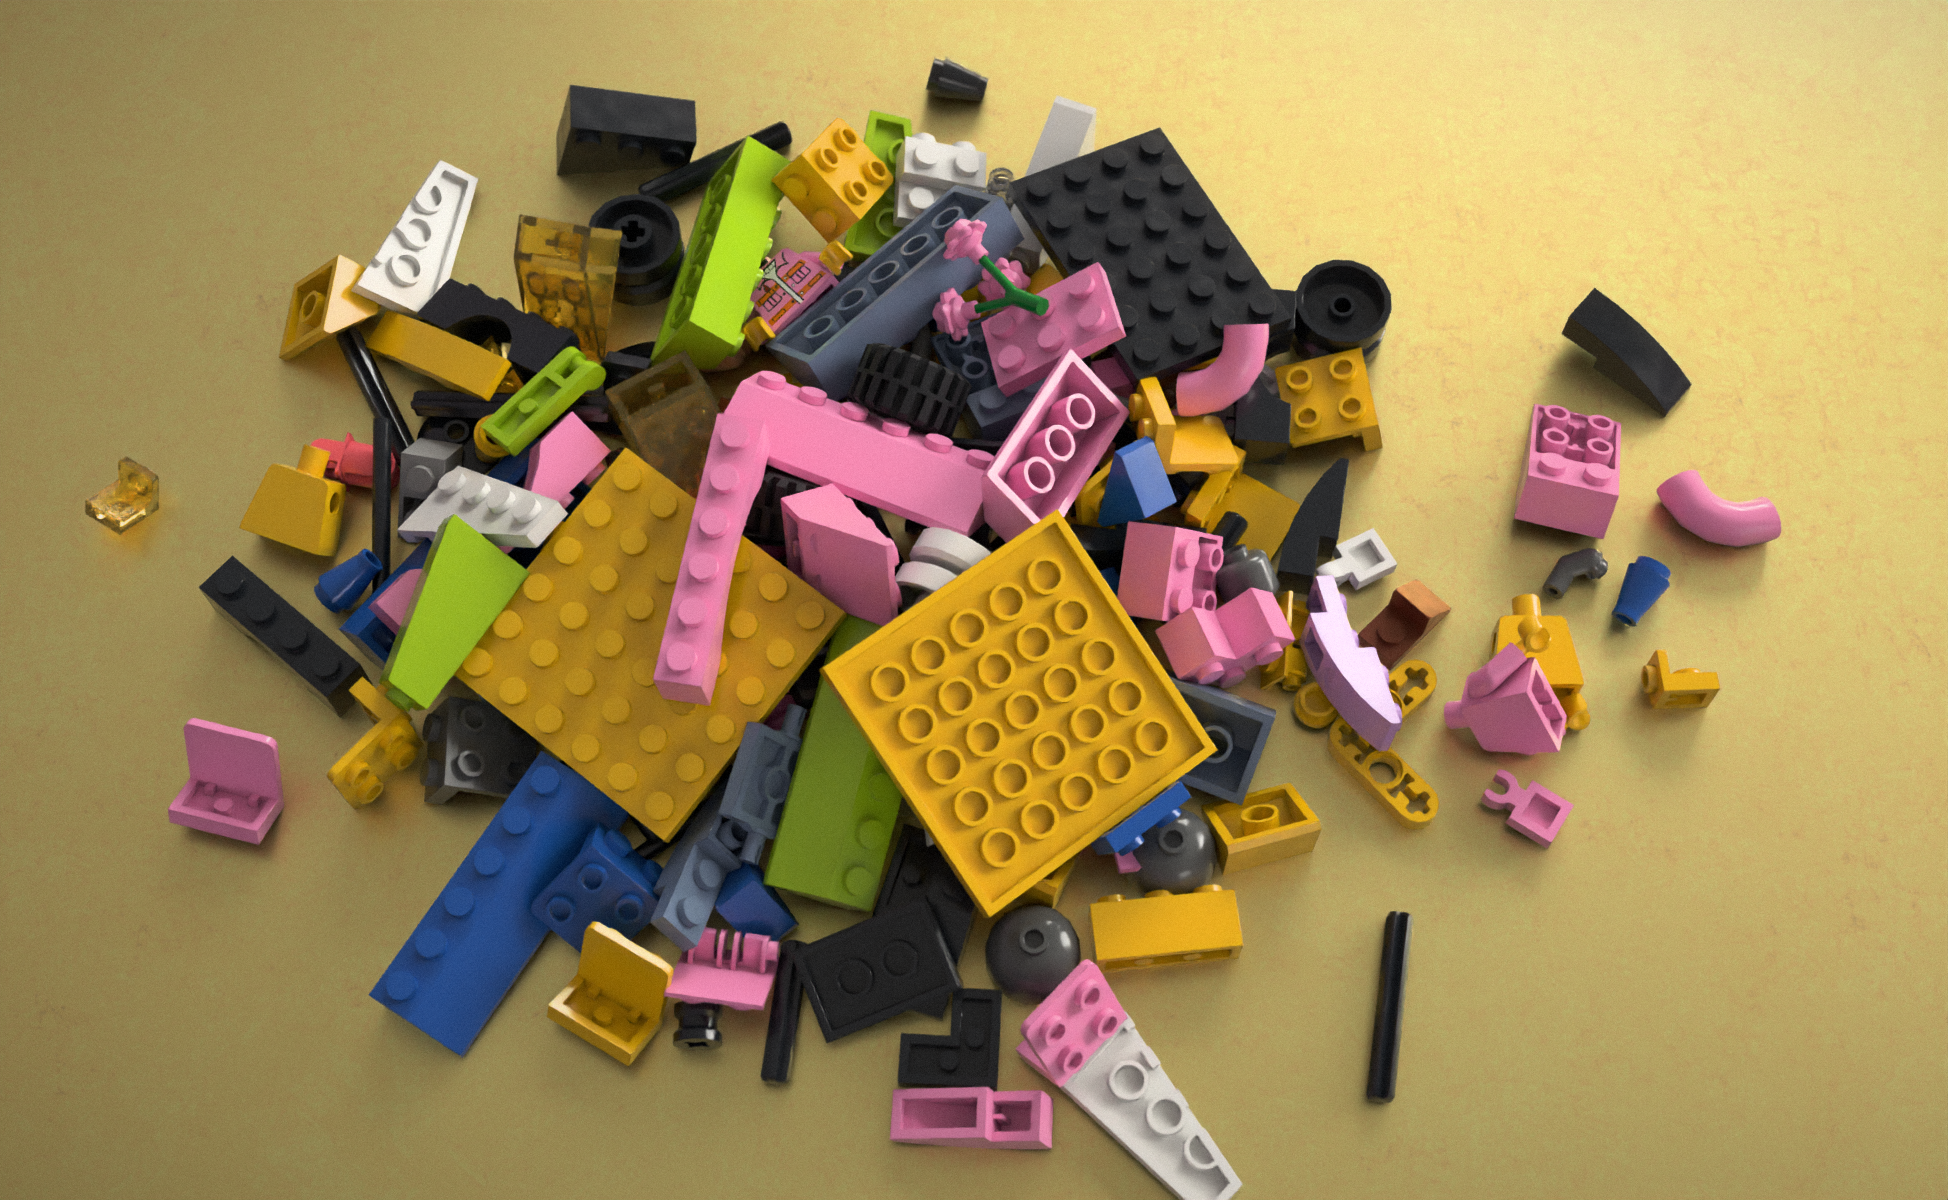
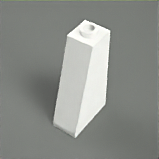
(1065, 136)

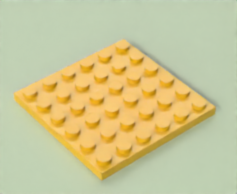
(585, 636)
(1019, 712)

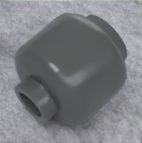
(1244, 570)

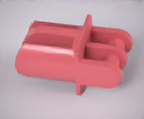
(353, 462)

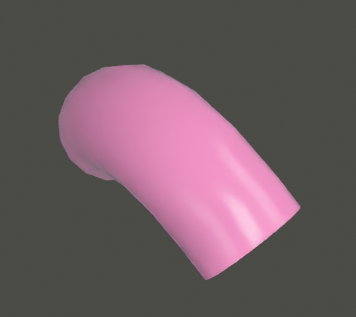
(1228, 376)
(1715, 518)

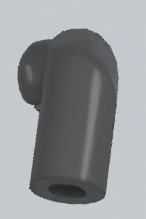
(1586, 561)

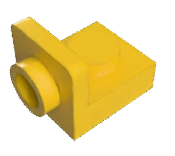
(1679, 689)

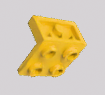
(1329, 399)

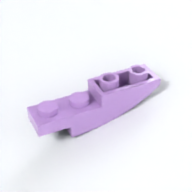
(1348, 674)

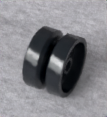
(648, 247)
(1340, 309)

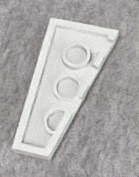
(421, 244)
(490, 506)
(1150, 1117)

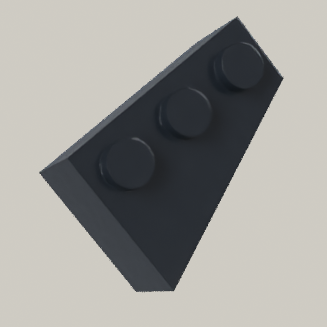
(623, 131)

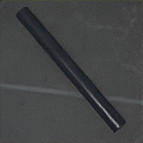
(381, 498)

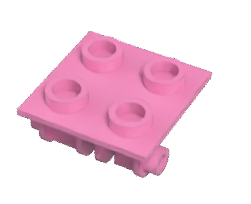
(726, 975)

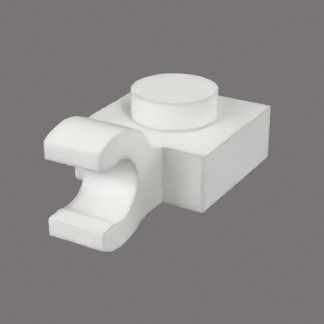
(1359, 560)

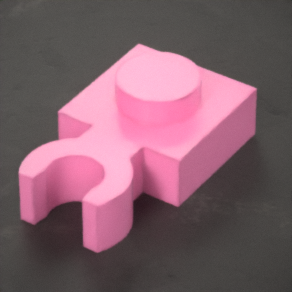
(1534, 812)

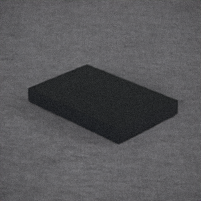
(877, 969)

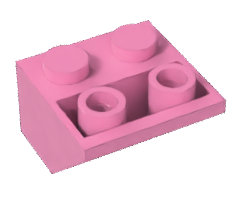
(1168, 571)

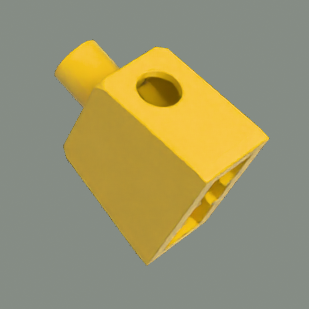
(299, 505)
(1558, 661)

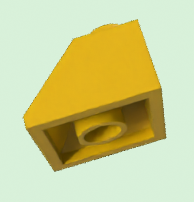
(324, 307)

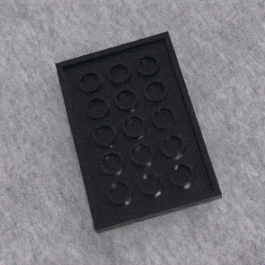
(1162, 248)

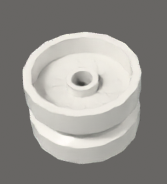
(936, 560)

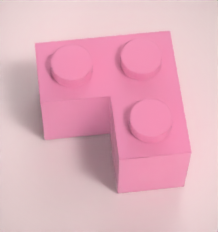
(1228, 641)

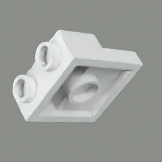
(929, 170)

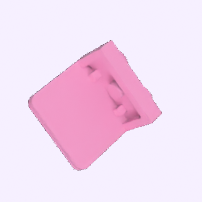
(231, 782)
(1070, 1024)

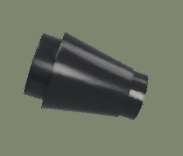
(955, 81)

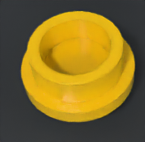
(1313, 706)

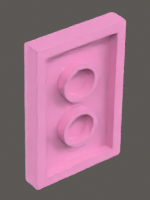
(1030, 345)

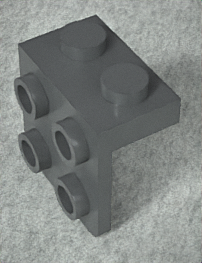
(473, 751)

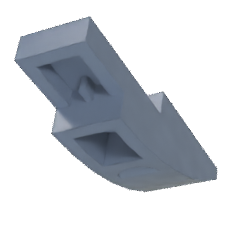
(697, 873)

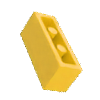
(1164, 929)

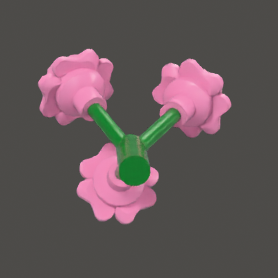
(1001, 286)

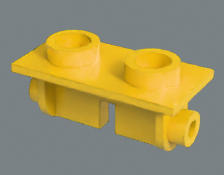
(1292, 665)

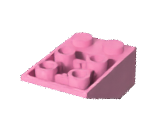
(1569, 471)
(841, 553)

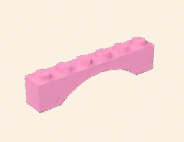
(555, 467)
(696, 617)

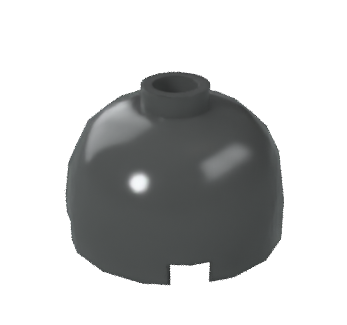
(1175, 857)
(1031, 952)

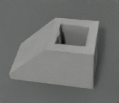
(421, 470)

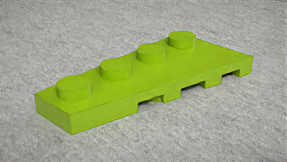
(884, 138)

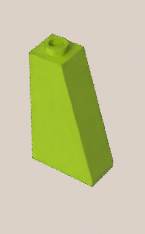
(451, 608)

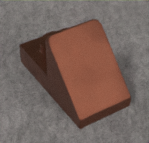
(1403, 622)

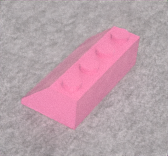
(1051, 448)

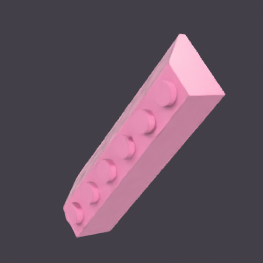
(866, 455)

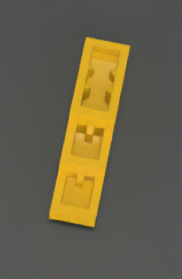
(438, 355)

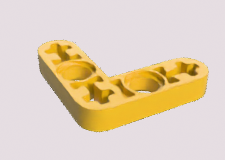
(1416, 786)

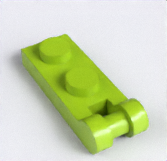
(543, 400)

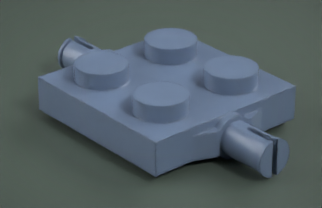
(762, 780)

